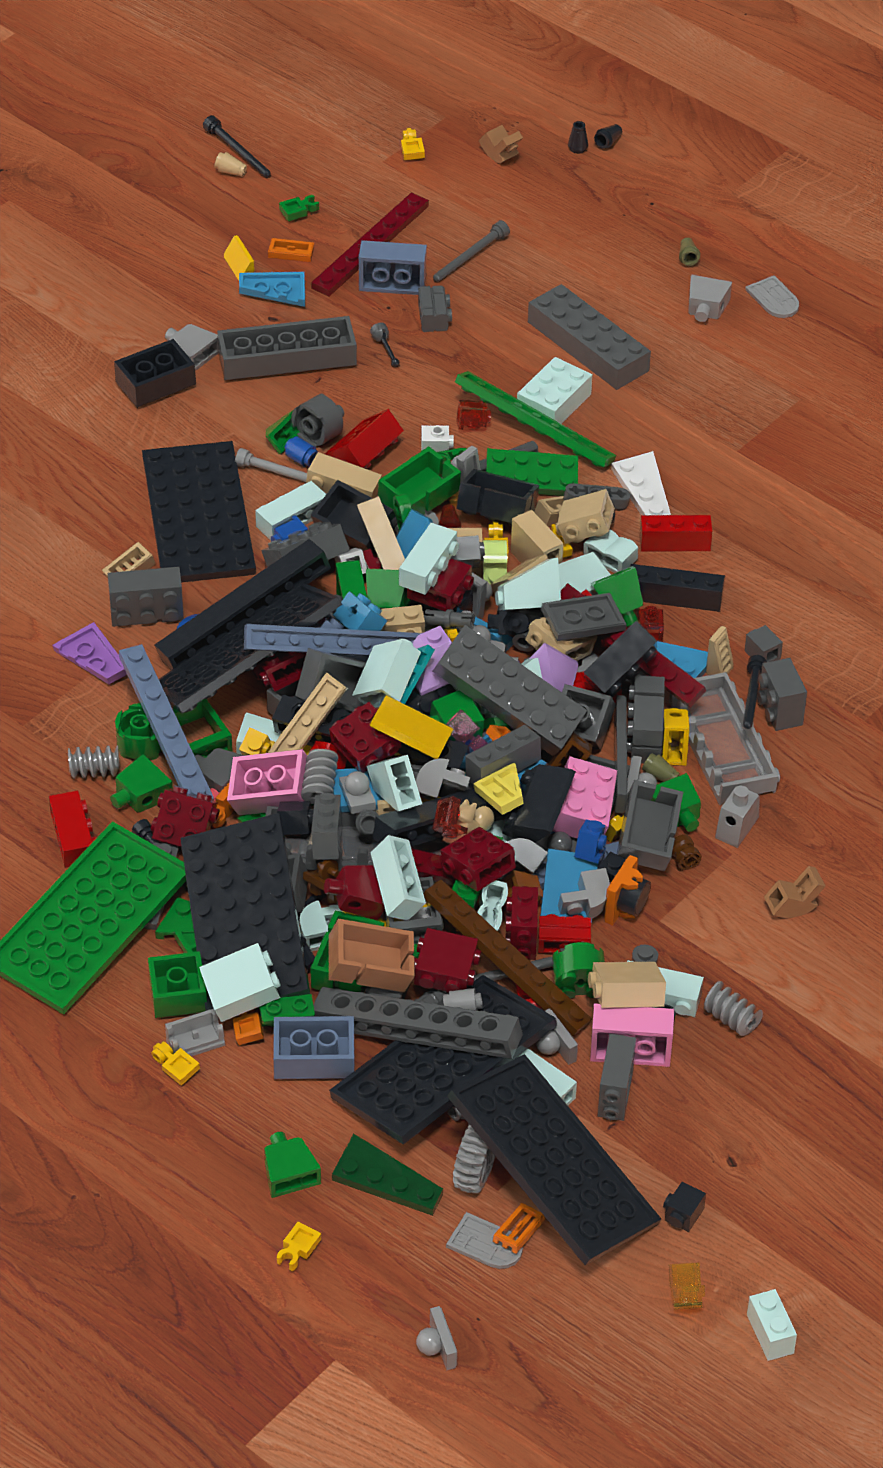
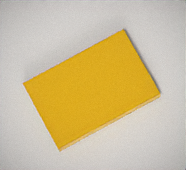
(411, 727)

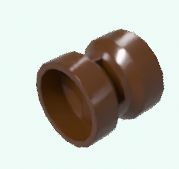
(686, 854)

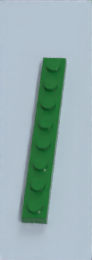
(528, 415)

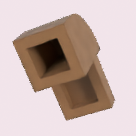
(499, 144)
(795, 898)

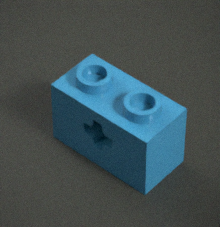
(359, 613)

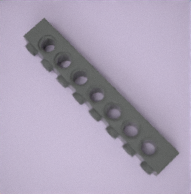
(423, 1022)

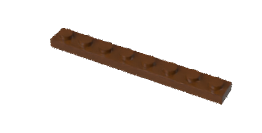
(506, 957)

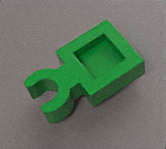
(296, 208)

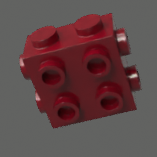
(448, 588)
(280, 669)
(360, 741)
(183, 815)
(478, 858)
(523, 920)
(446, 961)

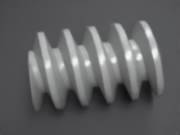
(93, 762)
(319, 773)
(731, 1011)

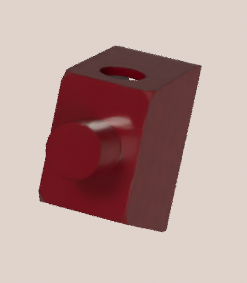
(357, 891)

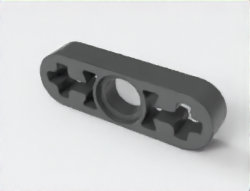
(619, 496)

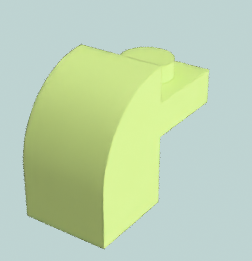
(494, 560)

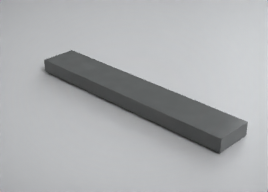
(620, 753)

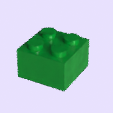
(177, 984)

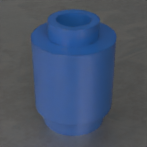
(300, 451)

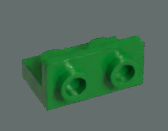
(287, 1007)

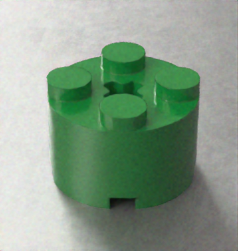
(135, 734)
(573, 966)

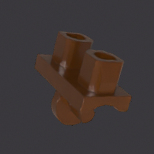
(317, 878)

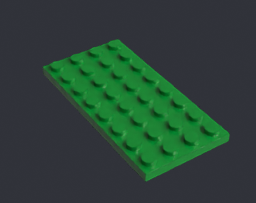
(89, 916)

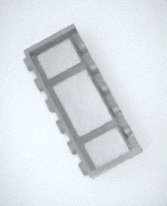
(722, 745)

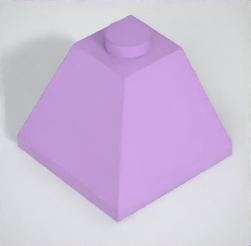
(440, 642)
(556, 667)

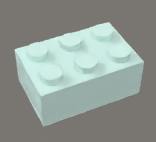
(557, 389)

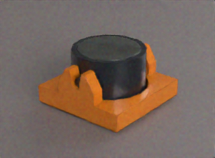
(626, 892)

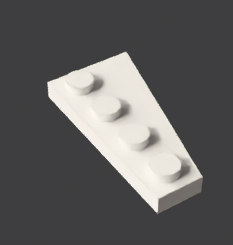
(643, 481)

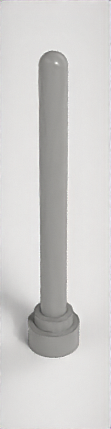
(245, 458)

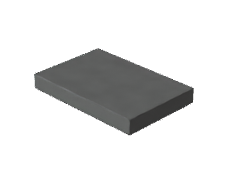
(583, 616)

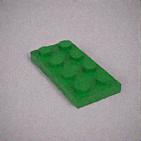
(548, 470)

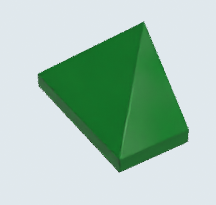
(281, 432)

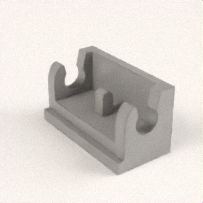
(195, 1033)

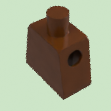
(574, 747)

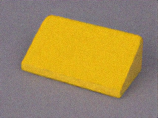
(238, 257)

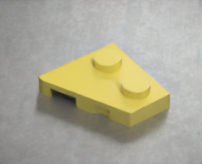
(501, 789)

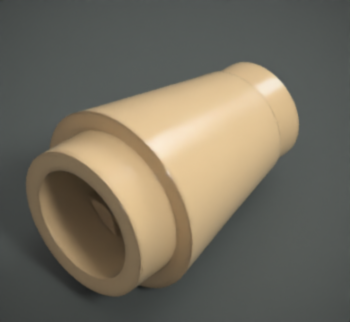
(228, 164)

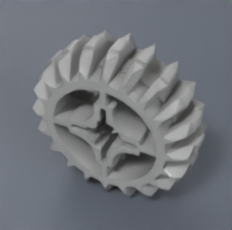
(472, 1163)

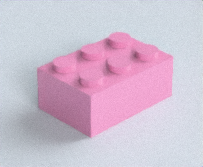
(266, 780)
(587, 798)
(649, 1025)

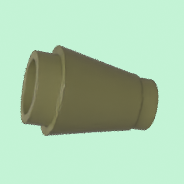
(688, 252)
(659, 768)

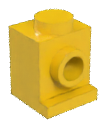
(255, 743)

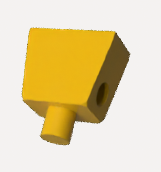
(675, 728)

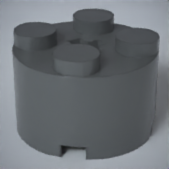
(318, 420)

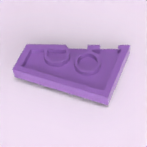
(93, 653)

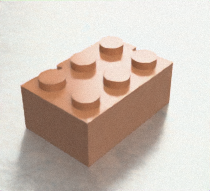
(371, 955)

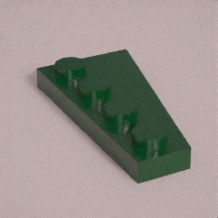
(381, 1175)

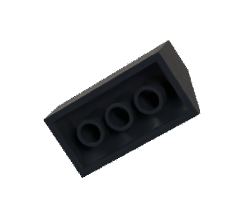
(680, 587)

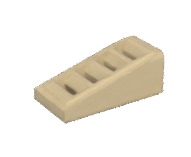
(549, 509)
(131, 555)
(719, 653)

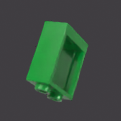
(349, 578)
(220, 739)

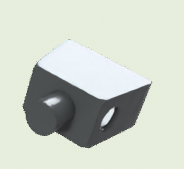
(217, 767)

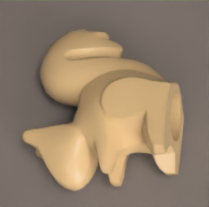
(473, 818)

